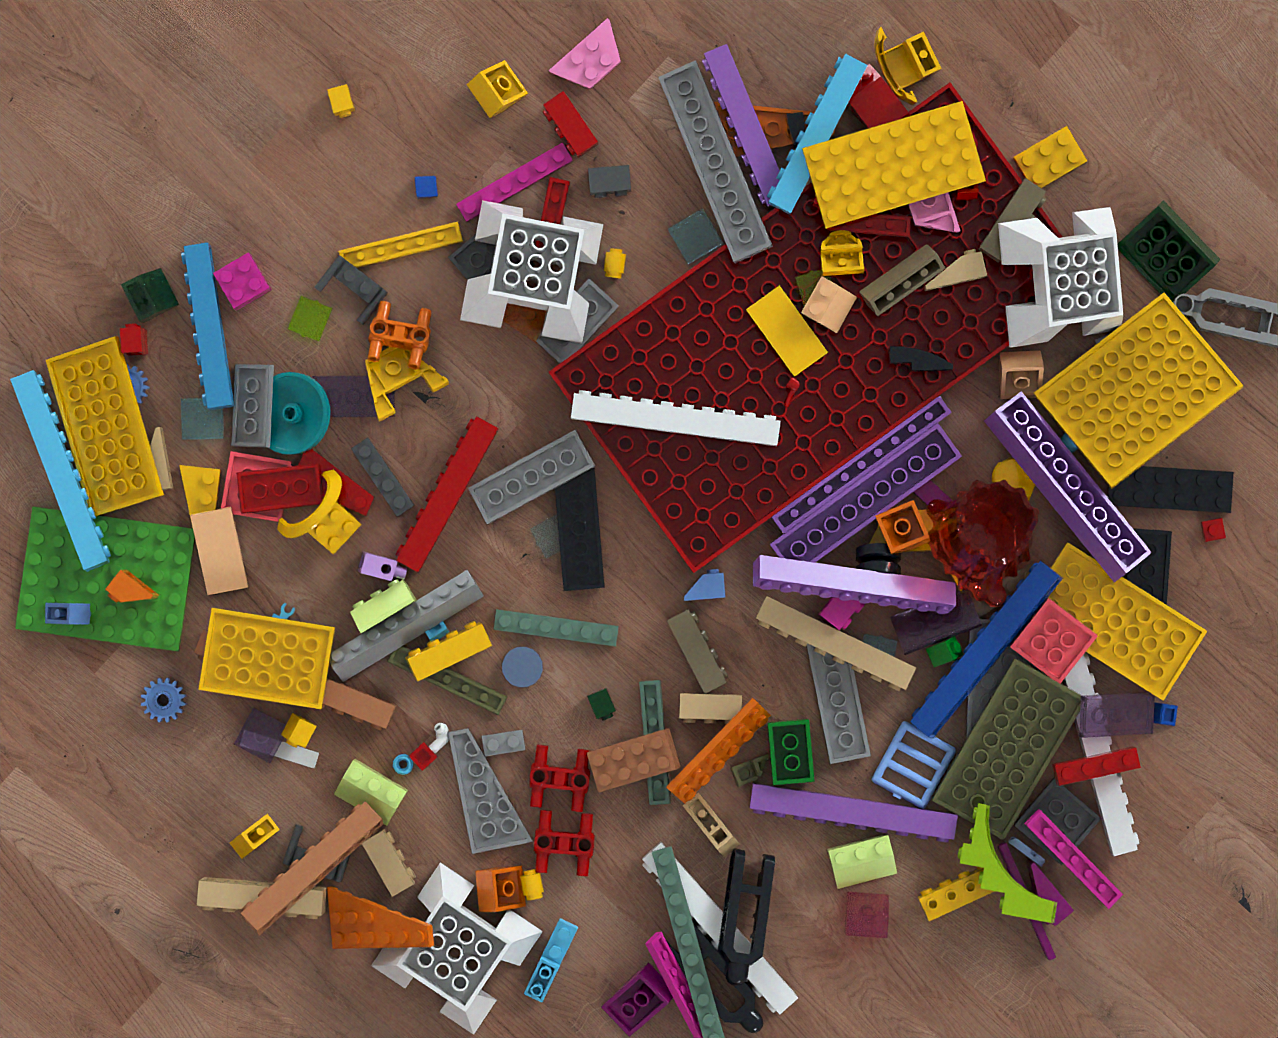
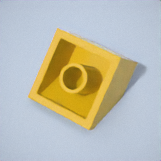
(497, 88)

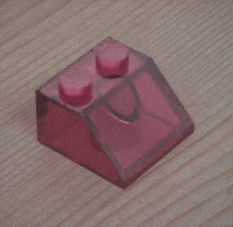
(867, 915)

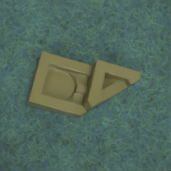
(749, 770)

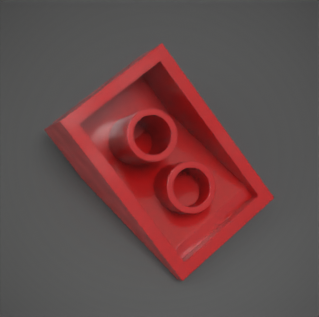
(875, 101)

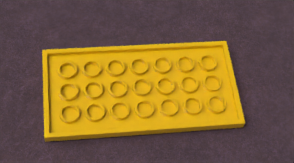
(893, 164)
(104, 426)
(1133, 628)

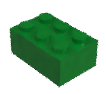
(790, 751)

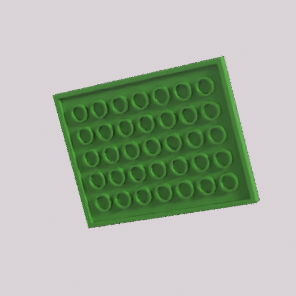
(150, 551)

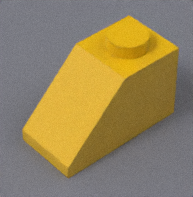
(254, 836)

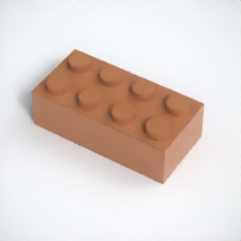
(633, 760)

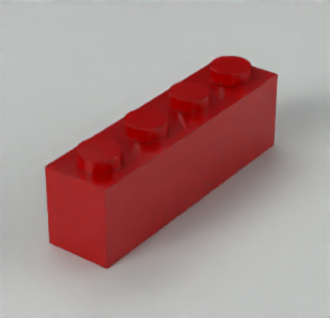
(1096, 765)

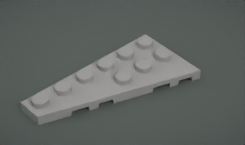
(486, 807)

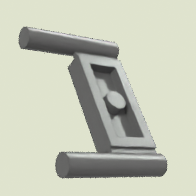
(357, 282)
(295, 852)

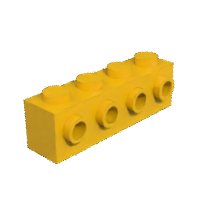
(448, 651)
(952, 894)

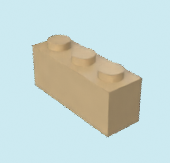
(709, 707)
(389, 862)

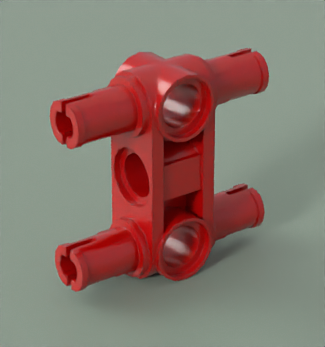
(559, 778)
(564, 843)

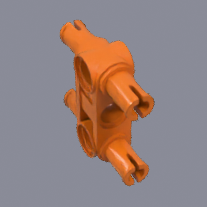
(399, 335)

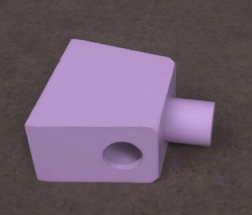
(371, 565)

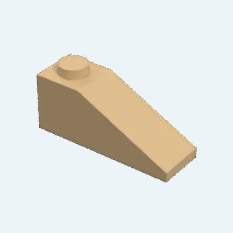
(964, 269)
(160, 458)
(711, 825)

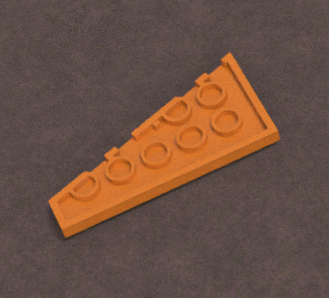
(772, 123)
(366, 924)

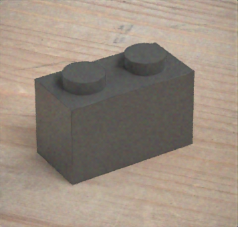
(609, 181)

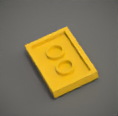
(1050, 158)

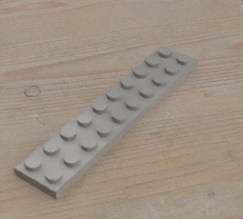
(715, 162)

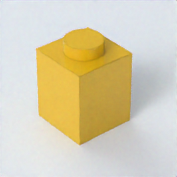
(341, 101)
(298, 731)

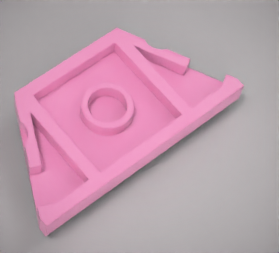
(590, 58)
(935, 213)

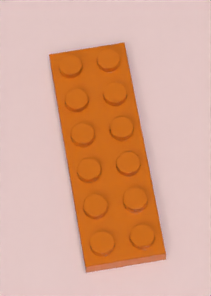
(718, 751)

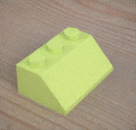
(382, 605)
(365, 784)
(862, 860)

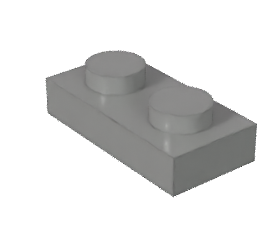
(503, 742)

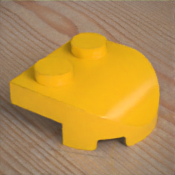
(841, 254)
(1014, 475)

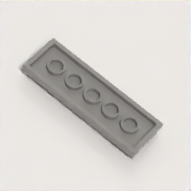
(531, 477)
(839, 708)

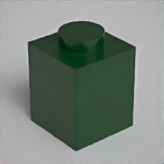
(602, 704)

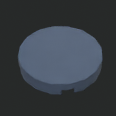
(522, 666)
(1027, 851)

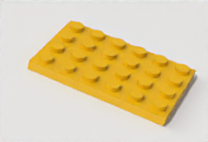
(266, 658)

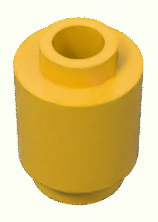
(614, 263)
(532, 884)

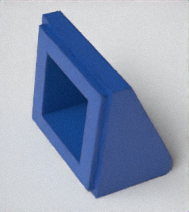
(426, 186)
(1165, 714)

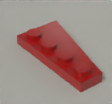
(351, 493)

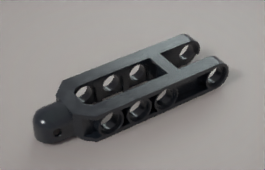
(738, 963)
(747, 1014)

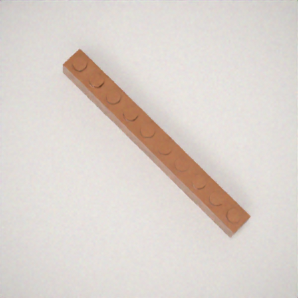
(343, 699)

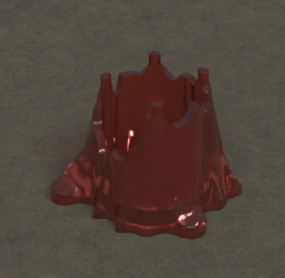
(983, 537)

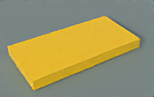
(786, 331)

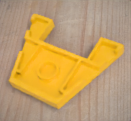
(393, 373)

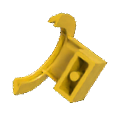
(906, 63)
(329, 523)

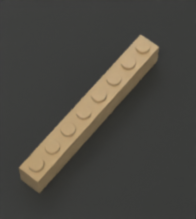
(840, 645)

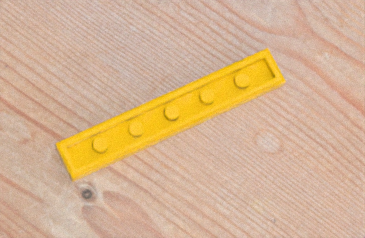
(403, 245)

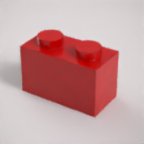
(133, 340)

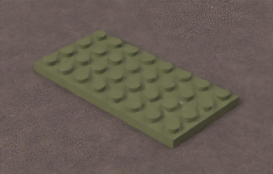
(1009, 747)

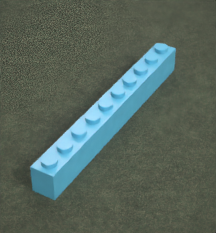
(60, 470)

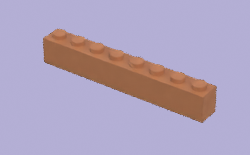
(312, 868)

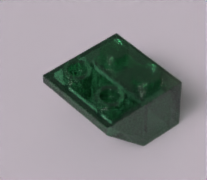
(149, 295)

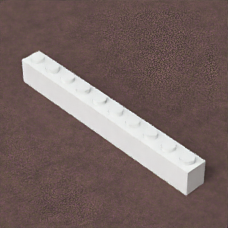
(675, 419)
(1107, 788)
(709, 916)

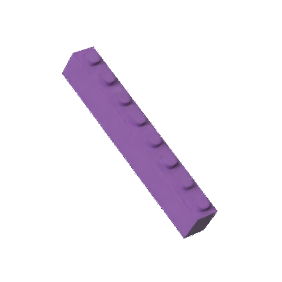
(743, 120)

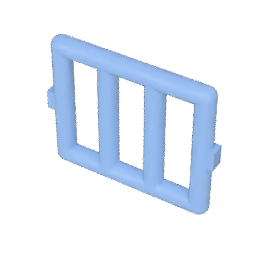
(939, 767)

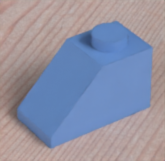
(707, 586)
(67, 613)

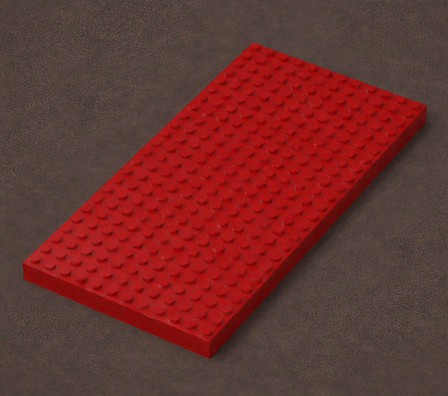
(706, 351)

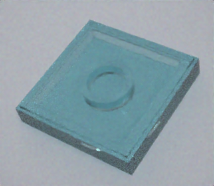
(695, 236)
(199, 421)

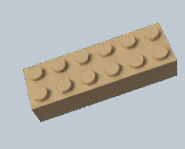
(235, 894)

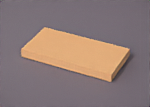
(219, 551)

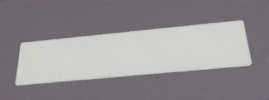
(297, 755)

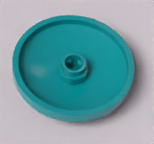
(298, 413)

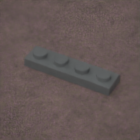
(382, 477)

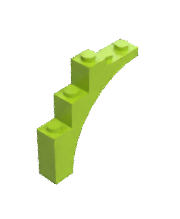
(982, 854)

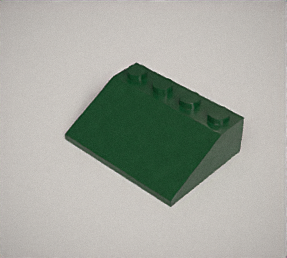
(1167, 252)

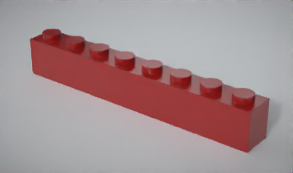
(447, 494)

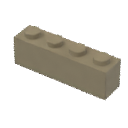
(1019, 208)
(902, 280)
(697, 651)

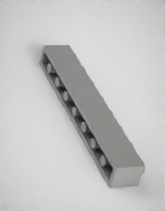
(405, 625)

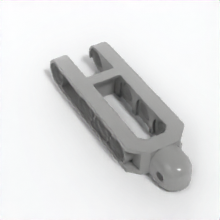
(1192, 307)

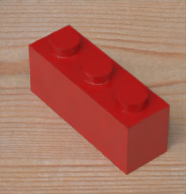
(569, 125)

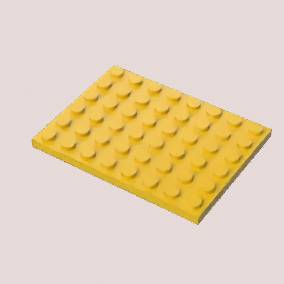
(1138, 390)

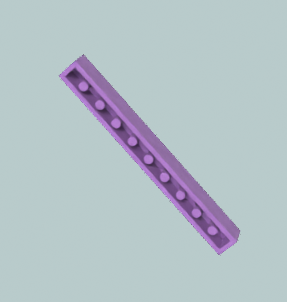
(861, 464)
(854, 584)
(853, 811)

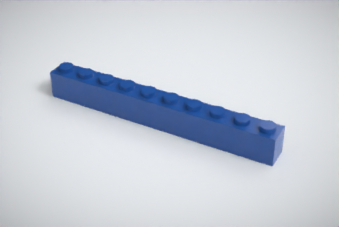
(986, 649)

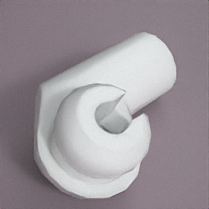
(441, 737)

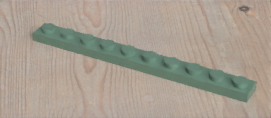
(687, 943)

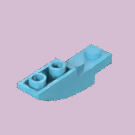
(550, 960)

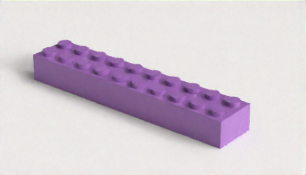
(1067, 486)
(868, 497)

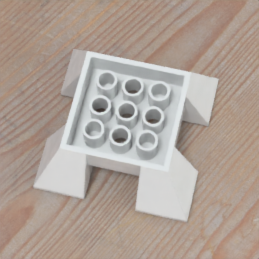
(1054, 259)
(555, 293)
(461, 986)

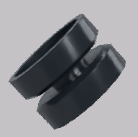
(878, 558)

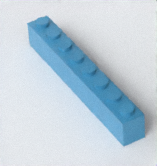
(209, 326)

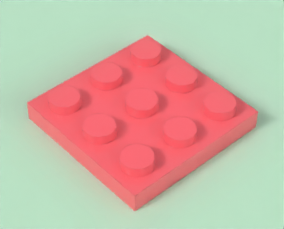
(245, 462)
(1053, 640)

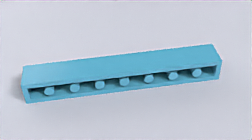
(819, 129)

